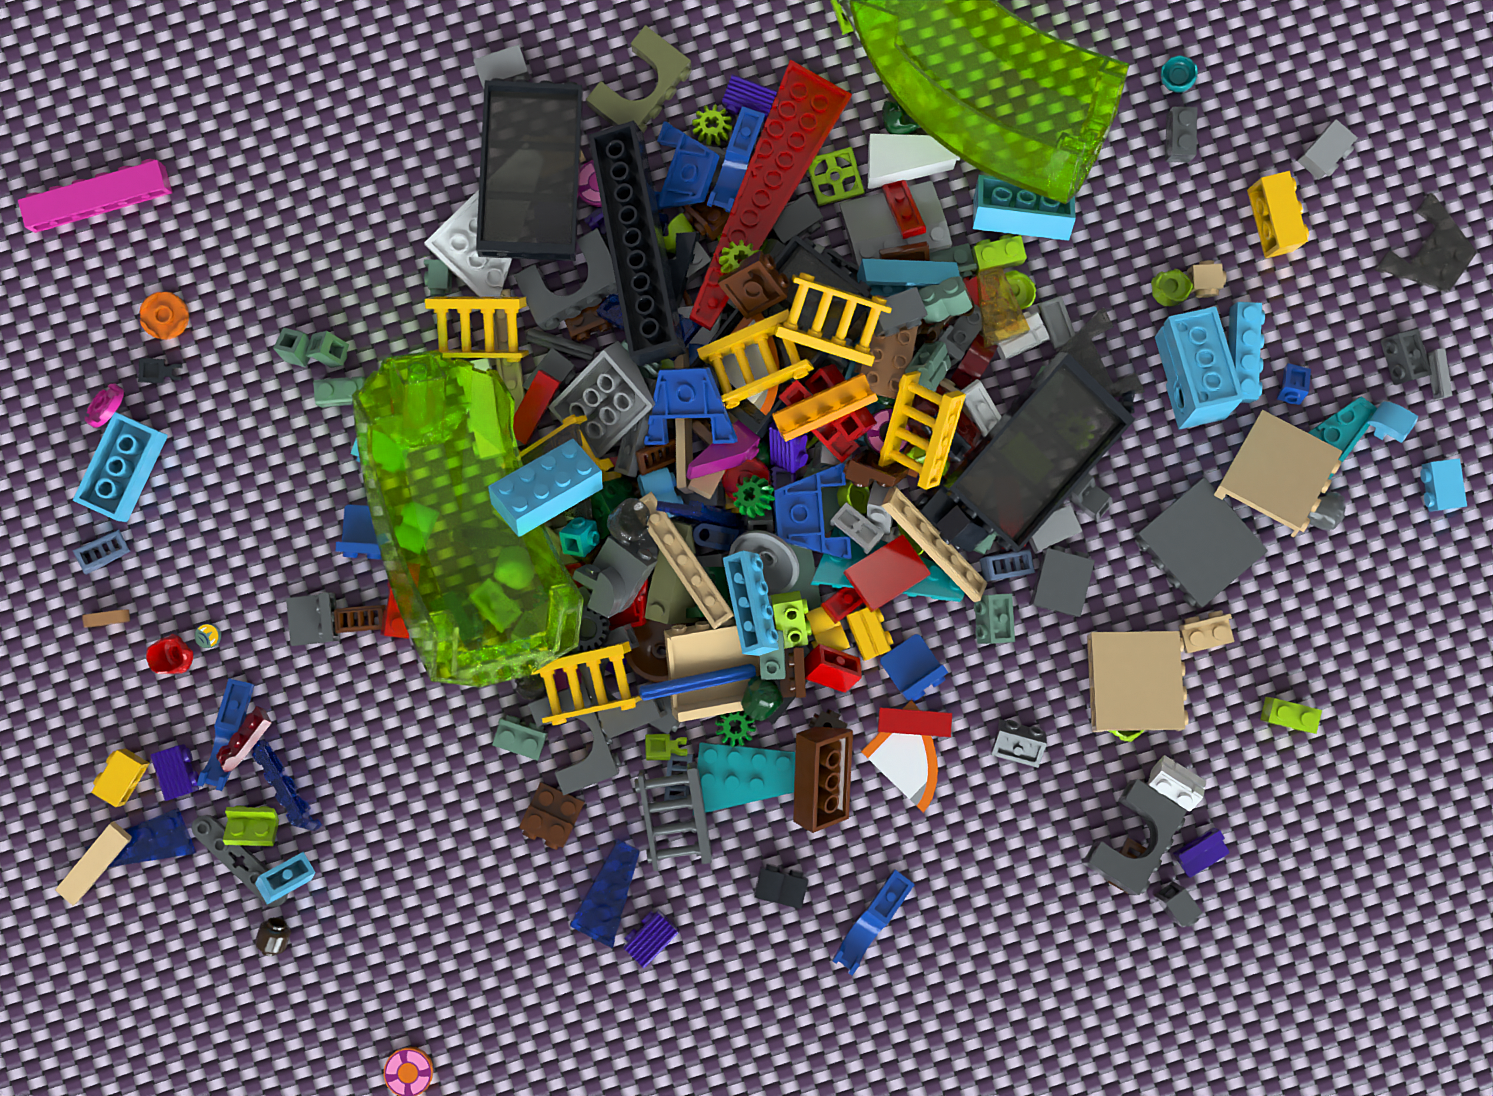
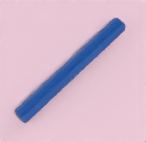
(697, 682)

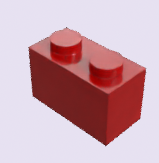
(832, 668)

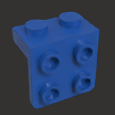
(358, 533)
(913, 667)

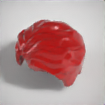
(169, 655)

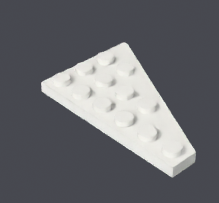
(456, 247)

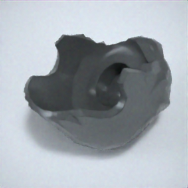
(1329, 512)

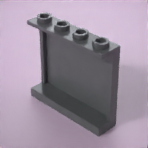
(1200, 544)

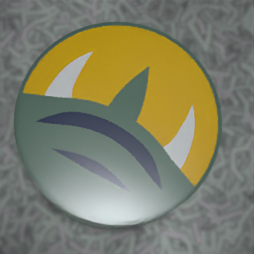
(207, 636)

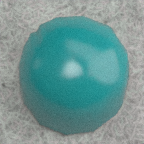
(1179, 74)

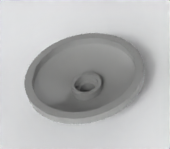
(778, 559)

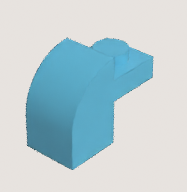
(1393, 421)

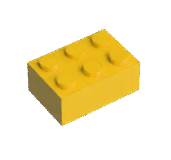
(1278, 214)

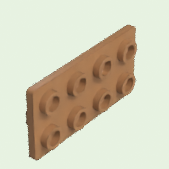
(891, 359)

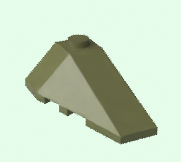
(667, 593)

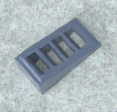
(98, 563)
(992, 574)
(686, 789)

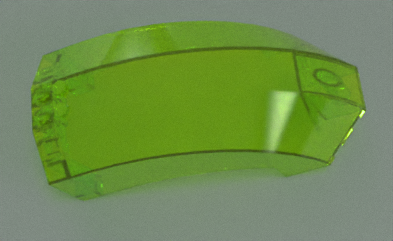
(994, 87)
(463, 580)

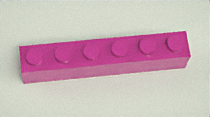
(95, 195)

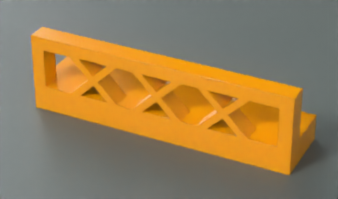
(824, 407)

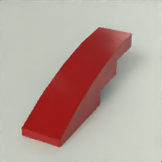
(827, 433)

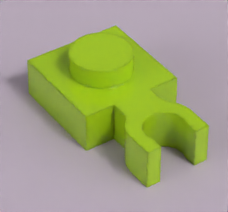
(660, 747)

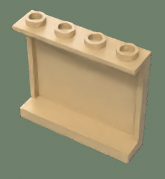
(1280, 471)
(704, 650)
(1136, 681)

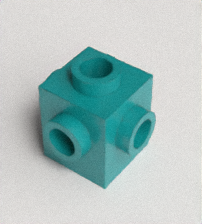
(579, 537)

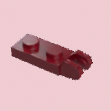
(244, 739)

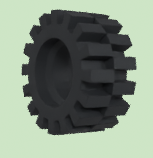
(601, 633)

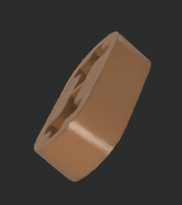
(106, 618)

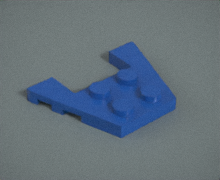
(689, 169)
(688, 395)
(800, 513)

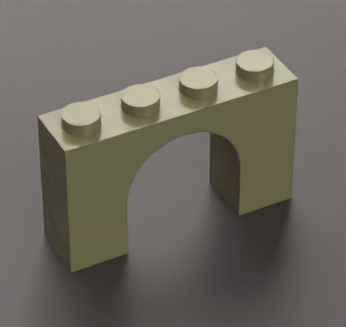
(671, 69)

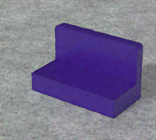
(1201, 852)

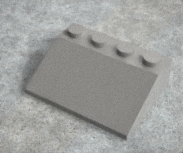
(873, 227)
(609, 395)

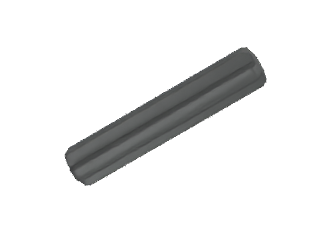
(560, 344)

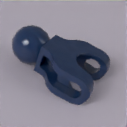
(714, 535)

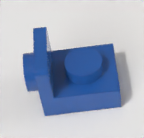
(1295, 384)

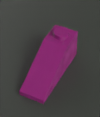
(727, 455)

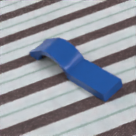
(736, 158)
(229, 720)
(873, 921)

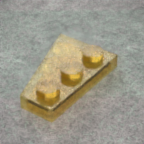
(999, 308)

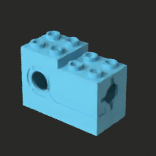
(1198, 368)

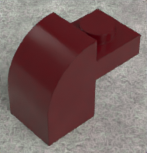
(973, 363)

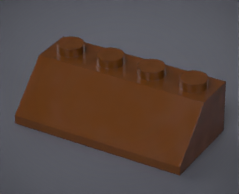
(822, 777)

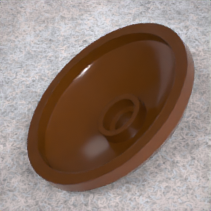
(644, 658)

